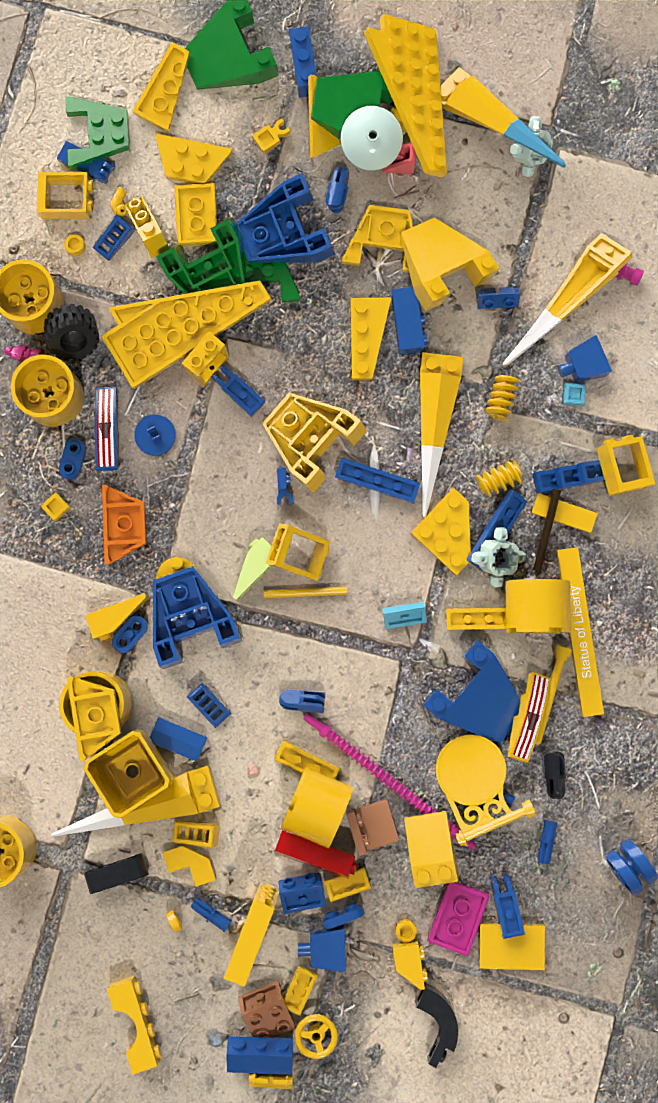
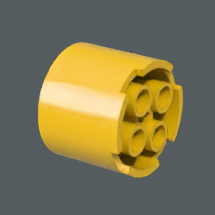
(24, 282)
(43, 375)
(538, 606)
(106, 679)
(317, 807)
(19, 848)

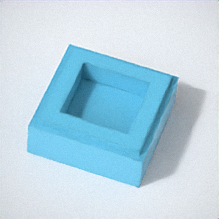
(574, 394)

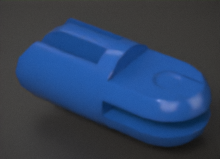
(338, 190)
(302, 700)

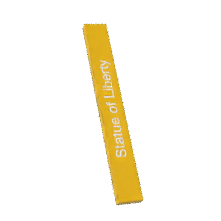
(581, 635)

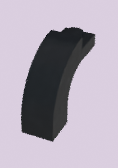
(437, 1005)

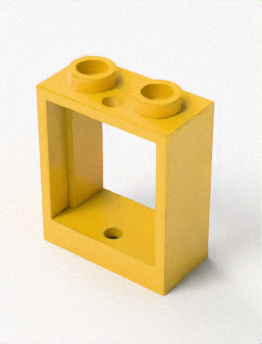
(46, 179)
(207, 353)
(610, 468)
(281, 545)

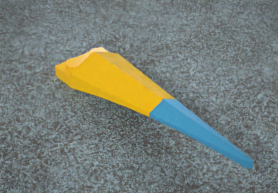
(472, 100)

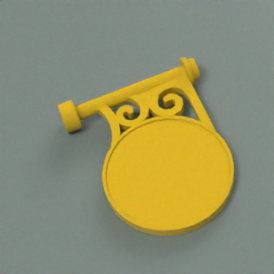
(473, 774)

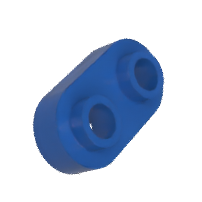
(75, 459)
(130, 634)
(336, 918)

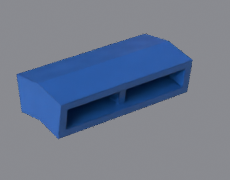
(178, 739)

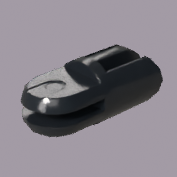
(555, 774)

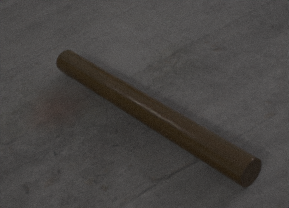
(547, 530)

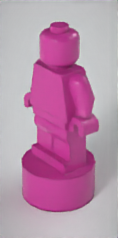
(630, 274)
(22, 352)

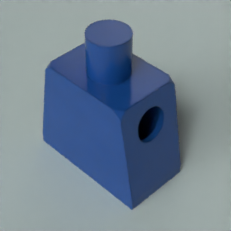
(586, 362)
(326, 949)

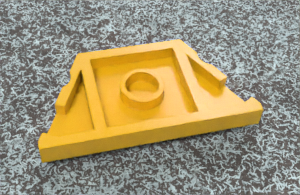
(319, 138)
(189, 159)
(93, 714)

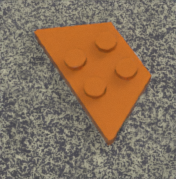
(122, 524)

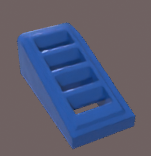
(124, 236)
(202, 687)

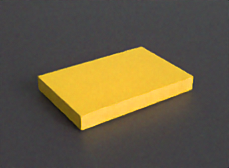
(195, 214)
(517, 952)

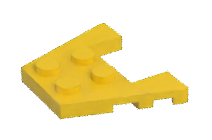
(379, 229)

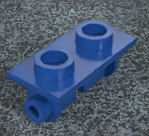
(506, 298)

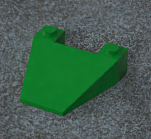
(220, 54)
(343, 94)
(212, 271)

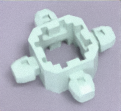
(525, 155)
(485, 557)

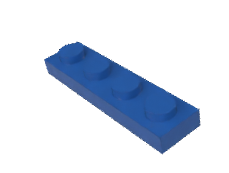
(377, 480)
(503, 518)

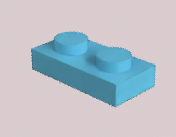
(404, 615)

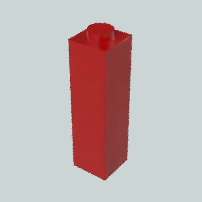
(316, 855)

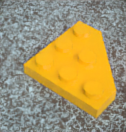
(447, 531)

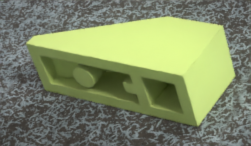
(253, 567)

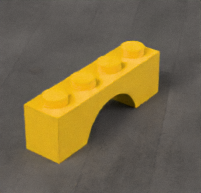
(126, 997)

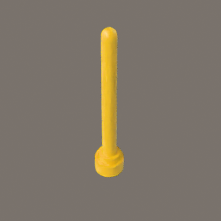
(562, 655)

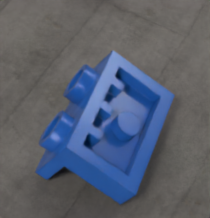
(301, 893)

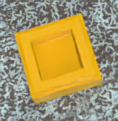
(55, 506)

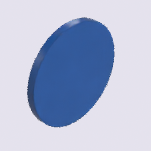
(155, 435)

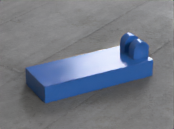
(99, 169)

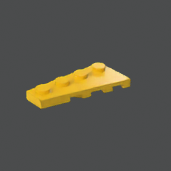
(163, 90)
(367, 330)

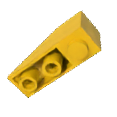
(146, 226)

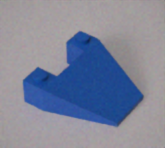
(274, 229)
(184, 609)
(485, 703)

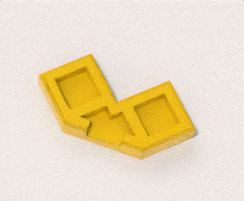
(199, 865)

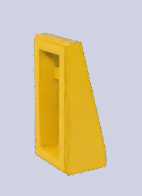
(204, 842)

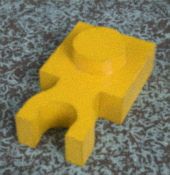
(268, 137)

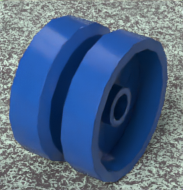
(631, 867)

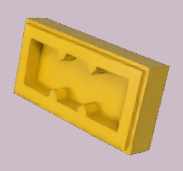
(340, 887)
(300, 989)

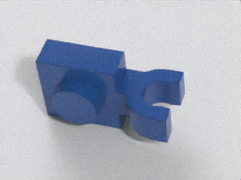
(283, 481)

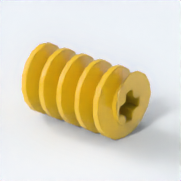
(500, 397)
(499, 478)

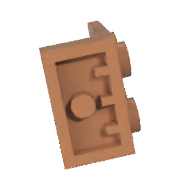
(372, 826)
(266, 1011)

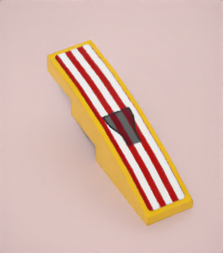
(529, 719)

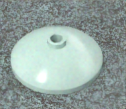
(367, 152)

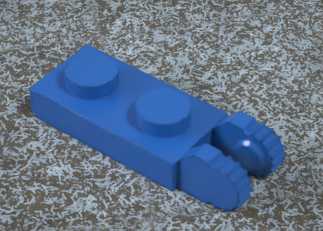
(239, 392)
(507, 909)

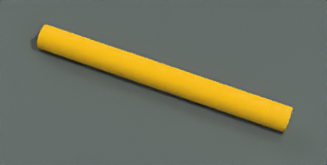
(305, 592)

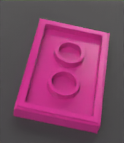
(458, 917)

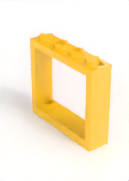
(252, 935)

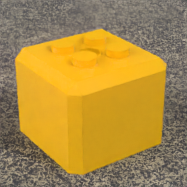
(110, 778)

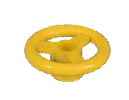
(316, 1028)

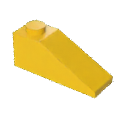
(110, 619)

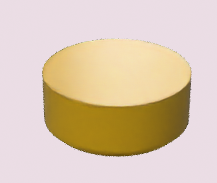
(74, 245)
(174, 921)
(406, 930)

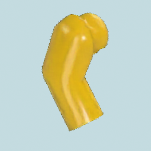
(117, 204)

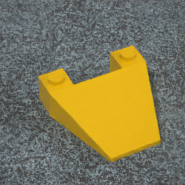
(438, 251)
(305, 430)

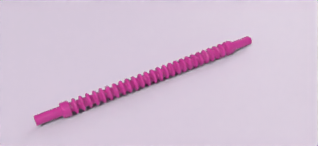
(325, 731)

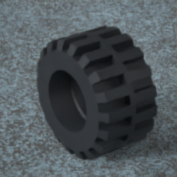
(66, 320)

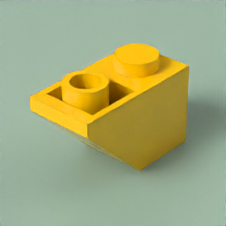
(408, 962)

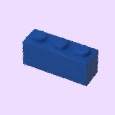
(302, 58)
(408, 321)
(260, 1055)

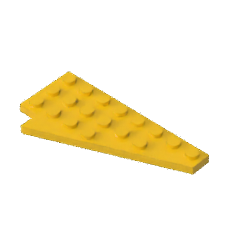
(410, 69)
(166, 329)

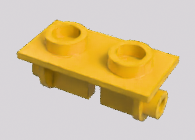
(280, 1081)

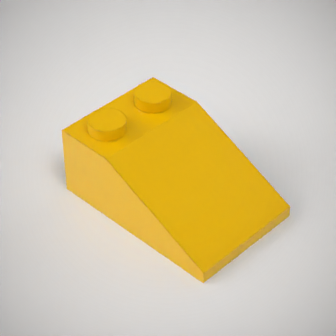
(431, 849)

